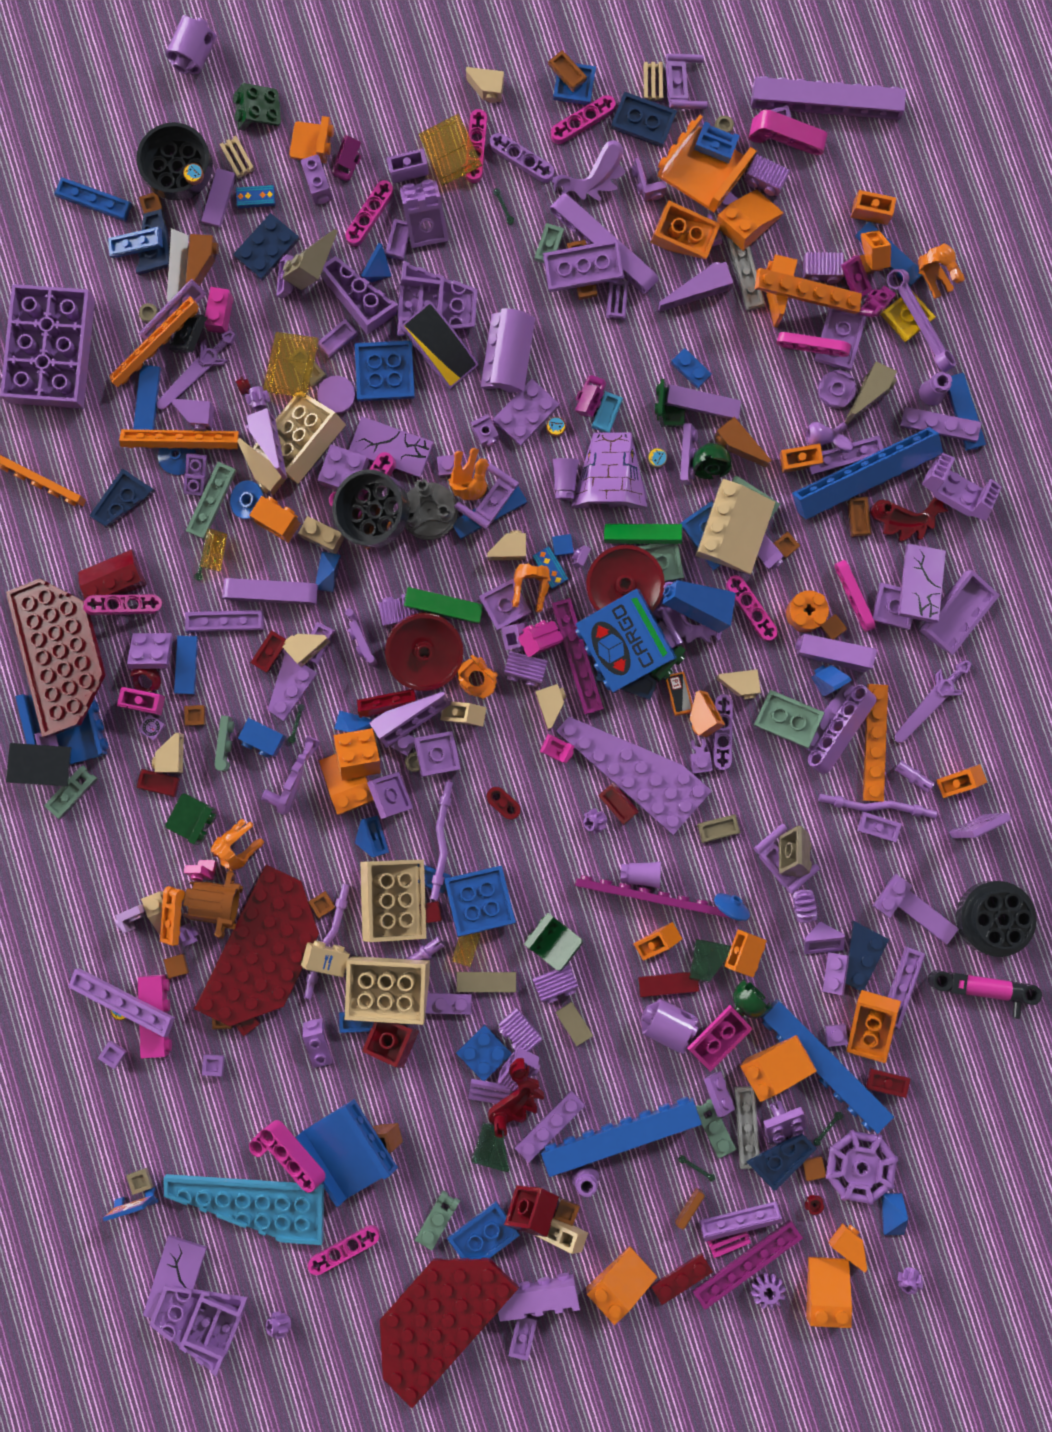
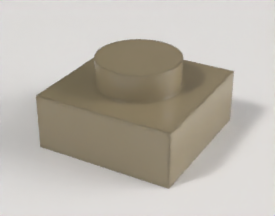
(139, 1181)

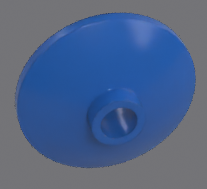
(172, 464)
(241, 496)
(732, 906)

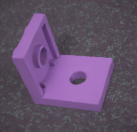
(421, 204)

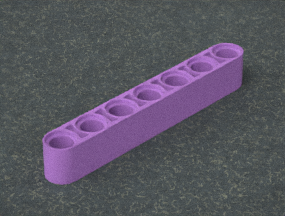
(593, 232)

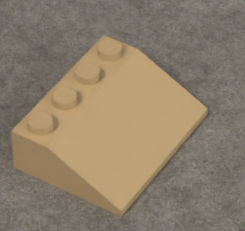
(304, 434)
(735, 527)
(392, 900)
(386, 990)

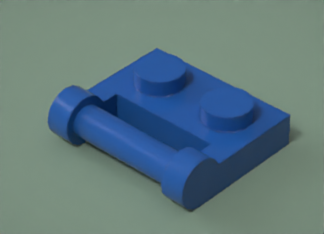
(716, 143)

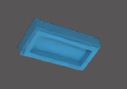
(607, 412)

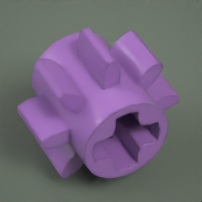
(257, 398)
(595, 821)
(188, 934)
(910, 1280)
(278, 1325)

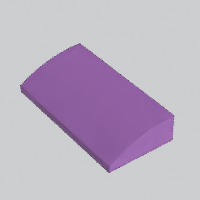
(960, 612)

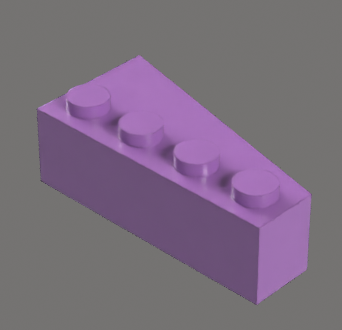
(362, 300)
(541, 1297)

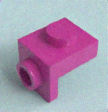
(557, 749)
(203, 871)

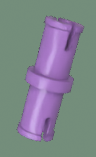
(914, 776)
(428, 950)

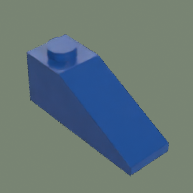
(829, 679)

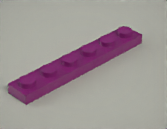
(577, 657)
(747, 1264)

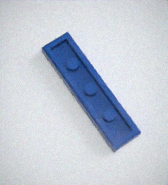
(93, 199)
(898, 258)
(147, 398)
(964, 406)
(465, 526)

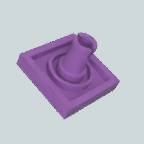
(784, 1123)

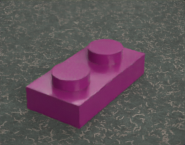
(856, 275)

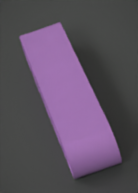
(270, 591)
(841, 729)

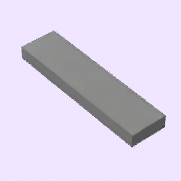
(746, 276)
(746, 1124)

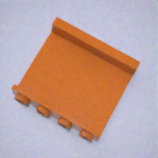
(700, 175)

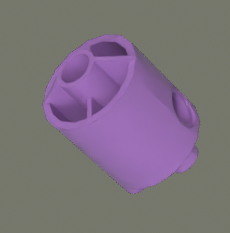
(190, 45)
(669, 1025)

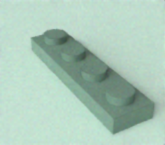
(211, 500)

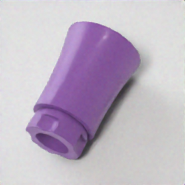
(934, 390)
(565, 477)
(642, 874)
(583, 1174)

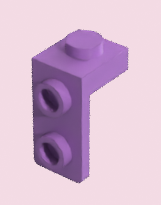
(316, 179)
(651, 191)
(770, 554)
(315, 1043)

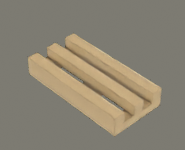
(653, 66)
(230, 144)

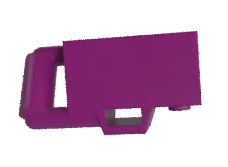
(346, 158)
(877, 302)
(590, 396)

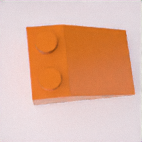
(748, 218)
(685, 231)
(776, 302)
(347, 793)
(873, 1026)
(777, 1068)
(621, 1285)
(829, 1292)

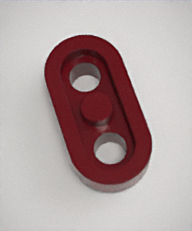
(503, 803)

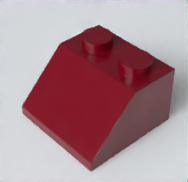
(390, 1042)
(531, 1210)

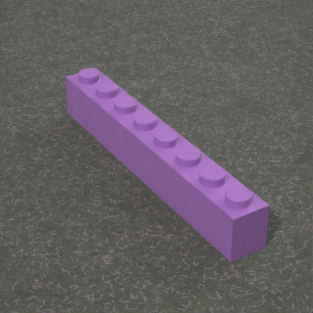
(828, 97)

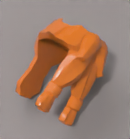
(931, 269)
(461, 478)
(539, 573)
(470, 666)
(222, 849)

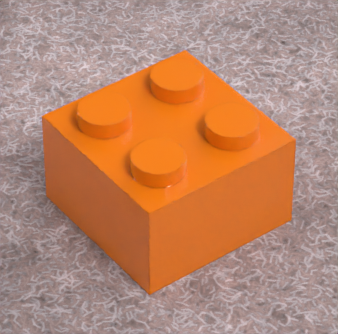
(275, 519)
(357, 754)

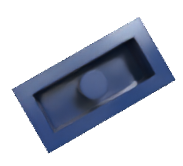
(261, 737)

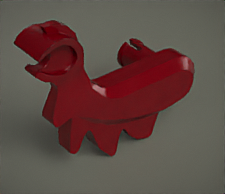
(905, 521)
(516, 1104)

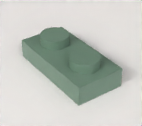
(549, 241)

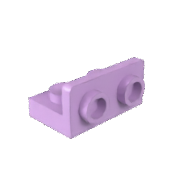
(125, 920)

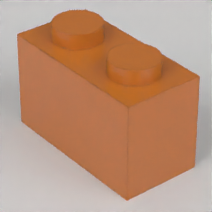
(873, 207)
(745, 953)

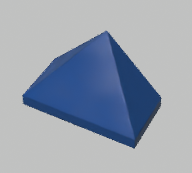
(377, 266)
(328, 571)
(350, 722)
(371, 837)
(894, 1214)

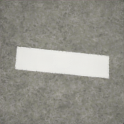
(177, 263)

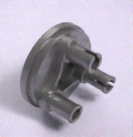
(430, 510)

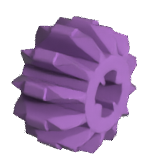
(804, 906)
(775, 1294)

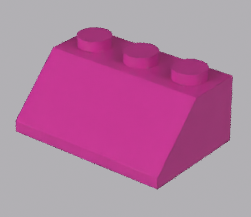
(720, 1038)

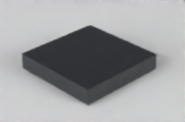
(187, 337)

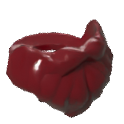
(152, 674)

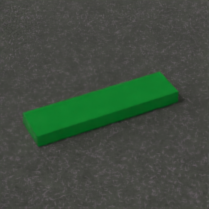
(643, 533)
(443, 605)

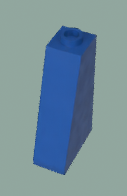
(701, 603)

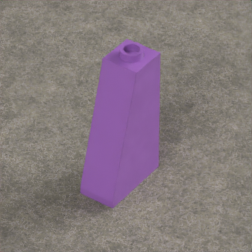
(836, 652)

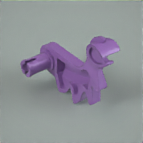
(604, 169)
(684, 628)
(286, 800)

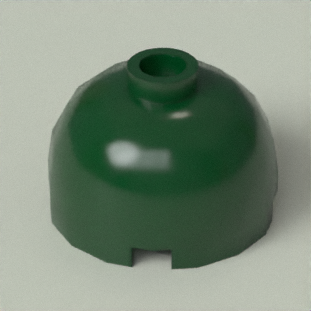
(711, 460)
(750, 1001)

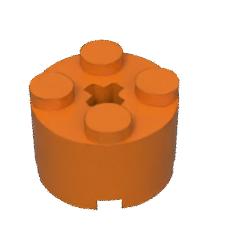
(815, 603)

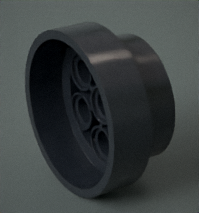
(154, 153)
(350, 501)
(974, 904)

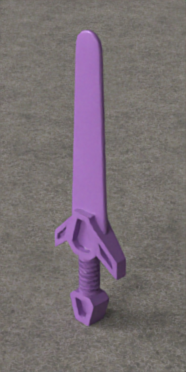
(207, 358)
(933, 700)

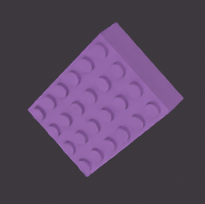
(47, 346)

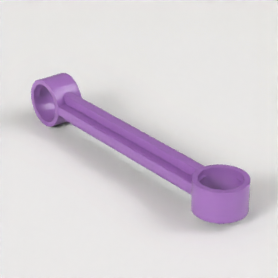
(943, 357)

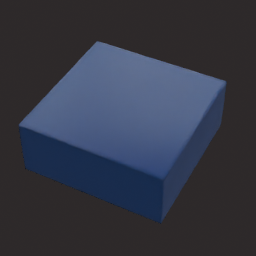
(562, 545)

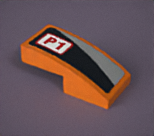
(679, 694)

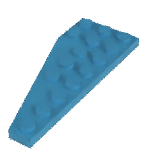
(265, 1206)

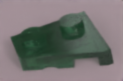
(707, 959)
(490, 1150)

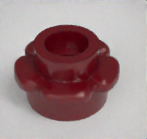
(243, 386)
(814, 1210)

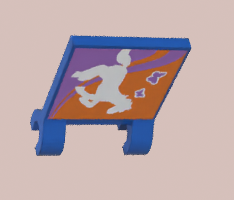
(122, 1209)

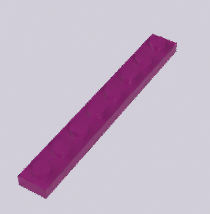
(644, 894)

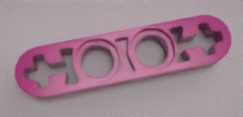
(585, 122)
(478, 145)
(373, 215)
(813, 344)
(854, 595)
(122, 604)
(754, 606)
(345, 1252)

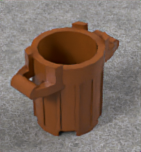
(214, 903)

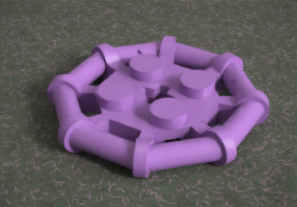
(868, 1177)

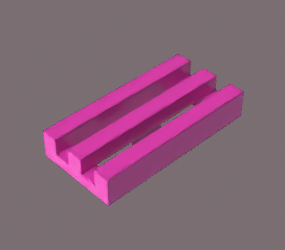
(731, 1247)

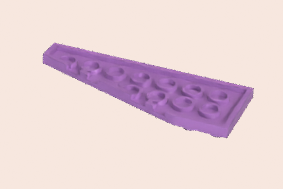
(652, 781)

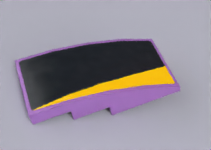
(439, 345)

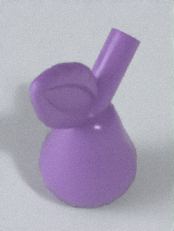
(821, 434)

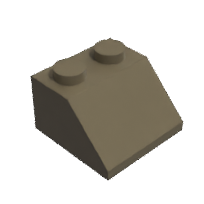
(795, 852)

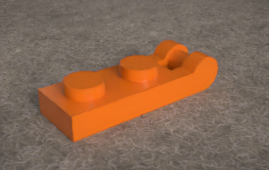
(171, 915)

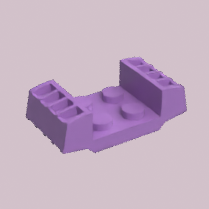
(958, 491)

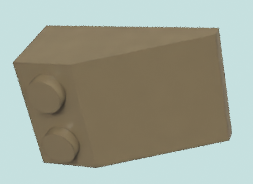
(308, 265)
(876, 383)

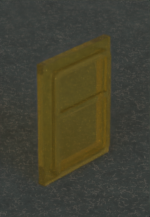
(450, 149)
(291, 364)

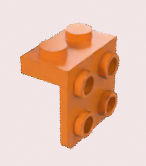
(312, 140)

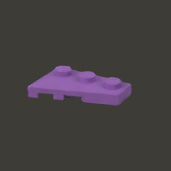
(290, 687)

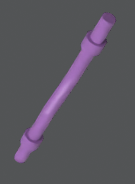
(915, 810)
(438, 878)
(341, 904)

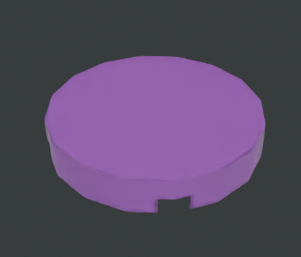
(837, 389)
(337, 394)

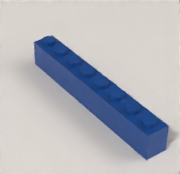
(867, 473)
(830, 1069)
(621, 1137)

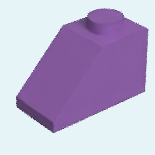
(197, 413)

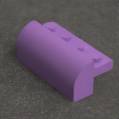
(508, 350)

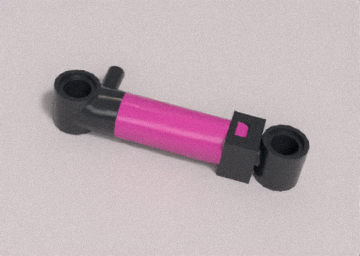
(988, 988)

